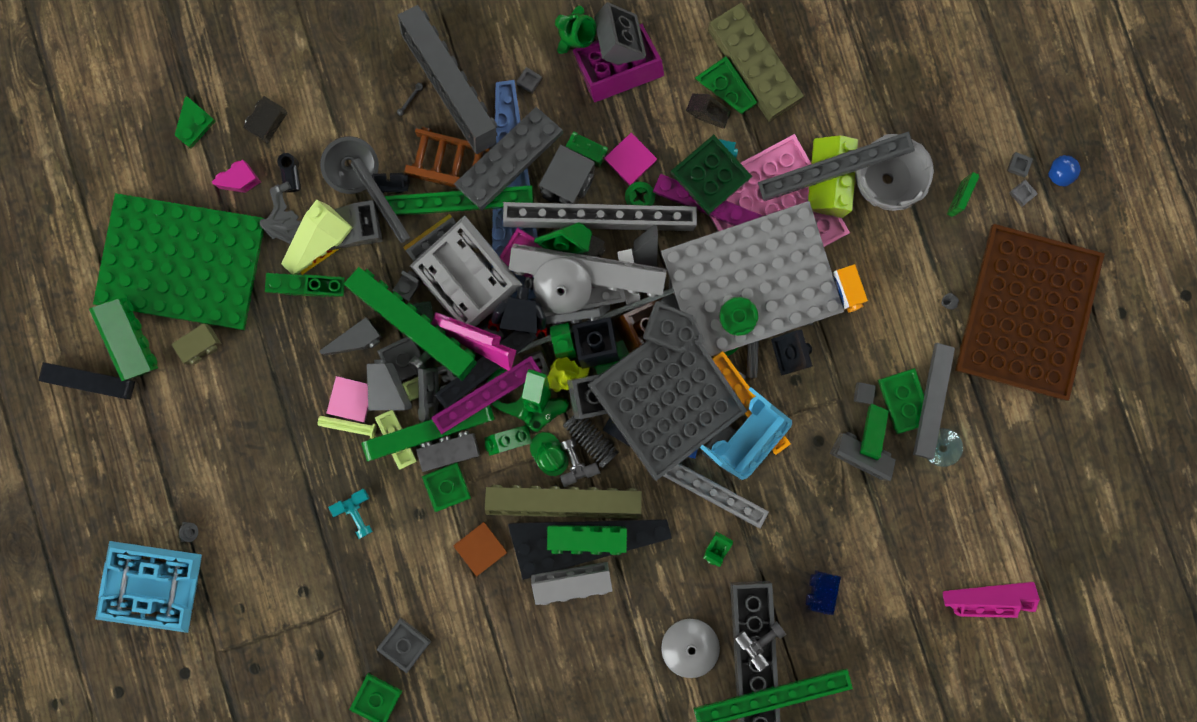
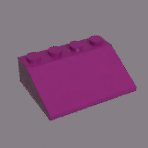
(609, 79)

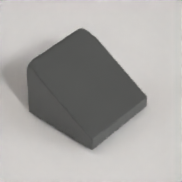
(864, 393)

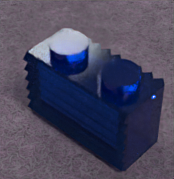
(823, 592)

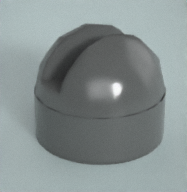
(949, 297)

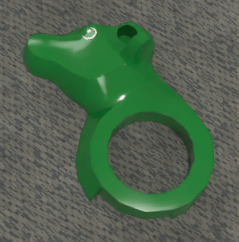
(534, 420)

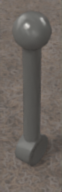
(419, 87)

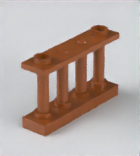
(434, 174)

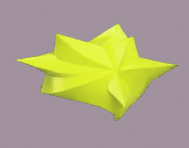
(564, 370)

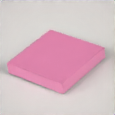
(349, 399)

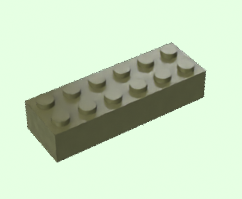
(755, 62)

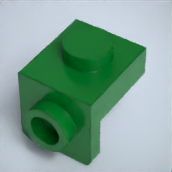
(717, 549)

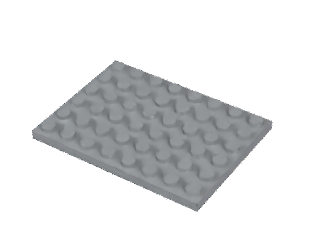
(769, 261)

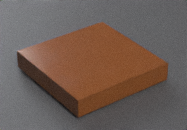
(480, 549)

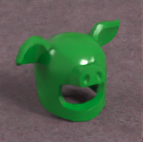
(575, 30)

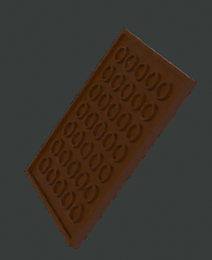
(1030, 312)

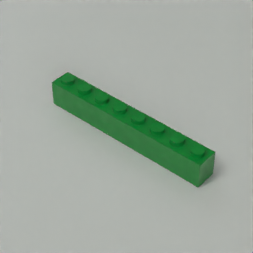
(410, 323)

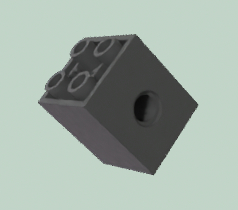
(567, 177)

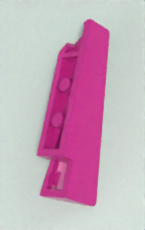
(477, 339)
(993, 600)

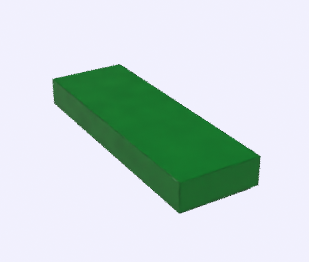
(874, 432)

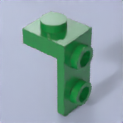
(507, 440)

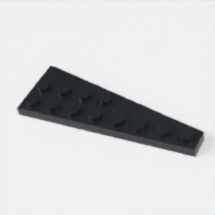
(534, 558)

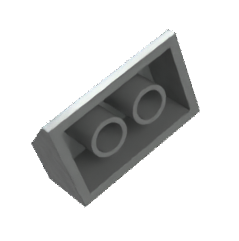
(619, 35)
(848, 450)

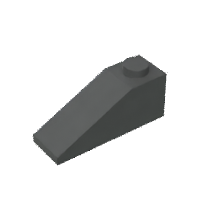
(356, 338)

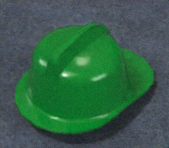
(549, 454)

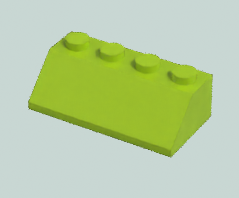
(834, 195)

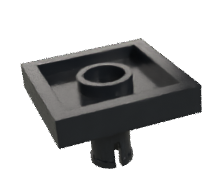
(792, 352)

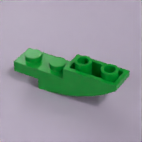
(304, 285)

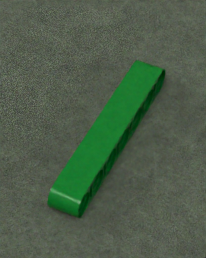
(419, 434)

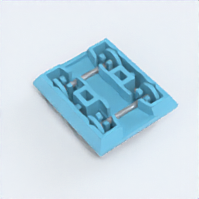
(148, 586)

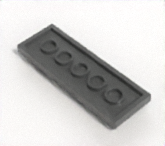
(508, 158)

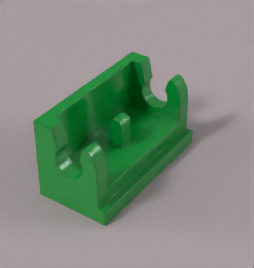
(587, 148)

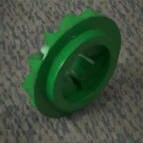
(641, 188)

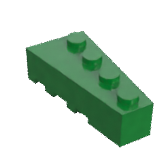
(587, 538)

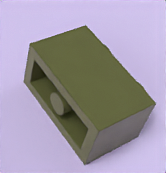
(196, 344)

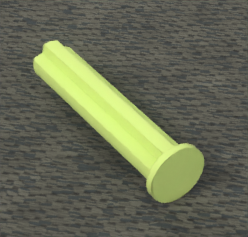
(349, 426)

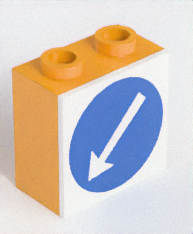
(850, 288)

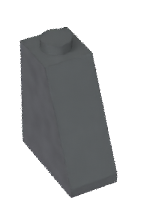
(385, 387)

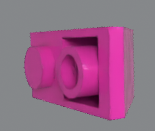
(237, 178)

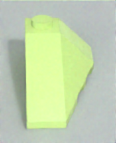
(317, 233)

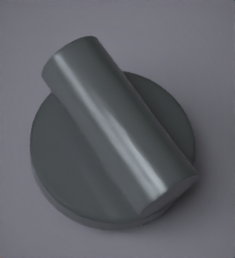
(188, 532)

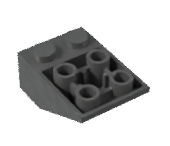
(365, 224)

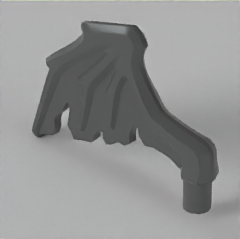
(280, 223)

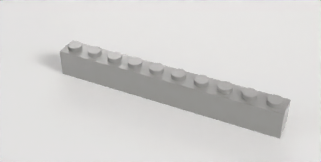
(599, 216)

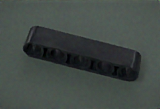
(86, 381)

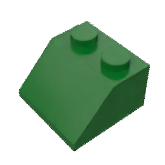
(569, 239)

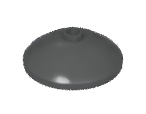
(333, 166)

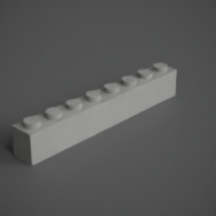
(602, 271)

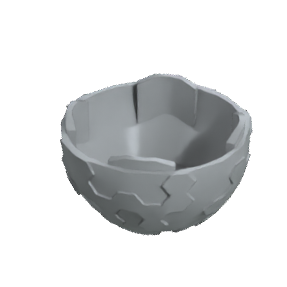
(909, 174)

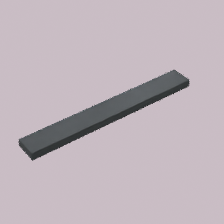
(836, 166)

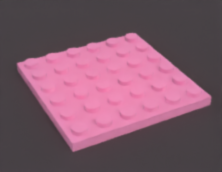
(771, 162)

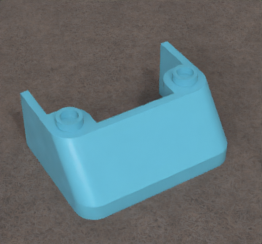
(752, 440)

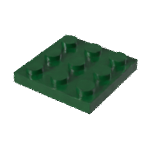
(711, 174)

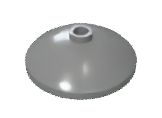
(562, 274)
(689, 634)

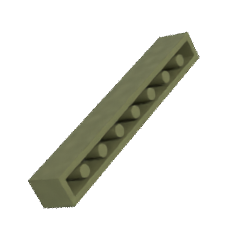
(563, 502)

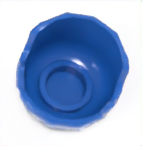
(1064, 170)

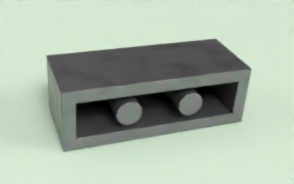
(448, 451)

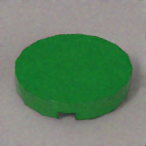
(738, 316)

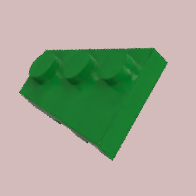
(727, 85)

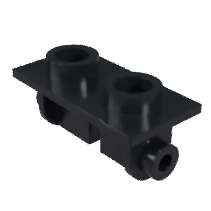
(397, 183)

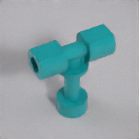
(351, 507)

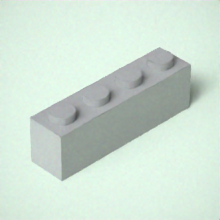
(571, 583)

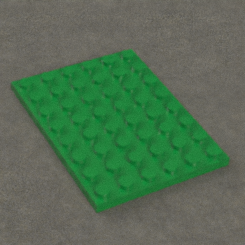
(180, 261)

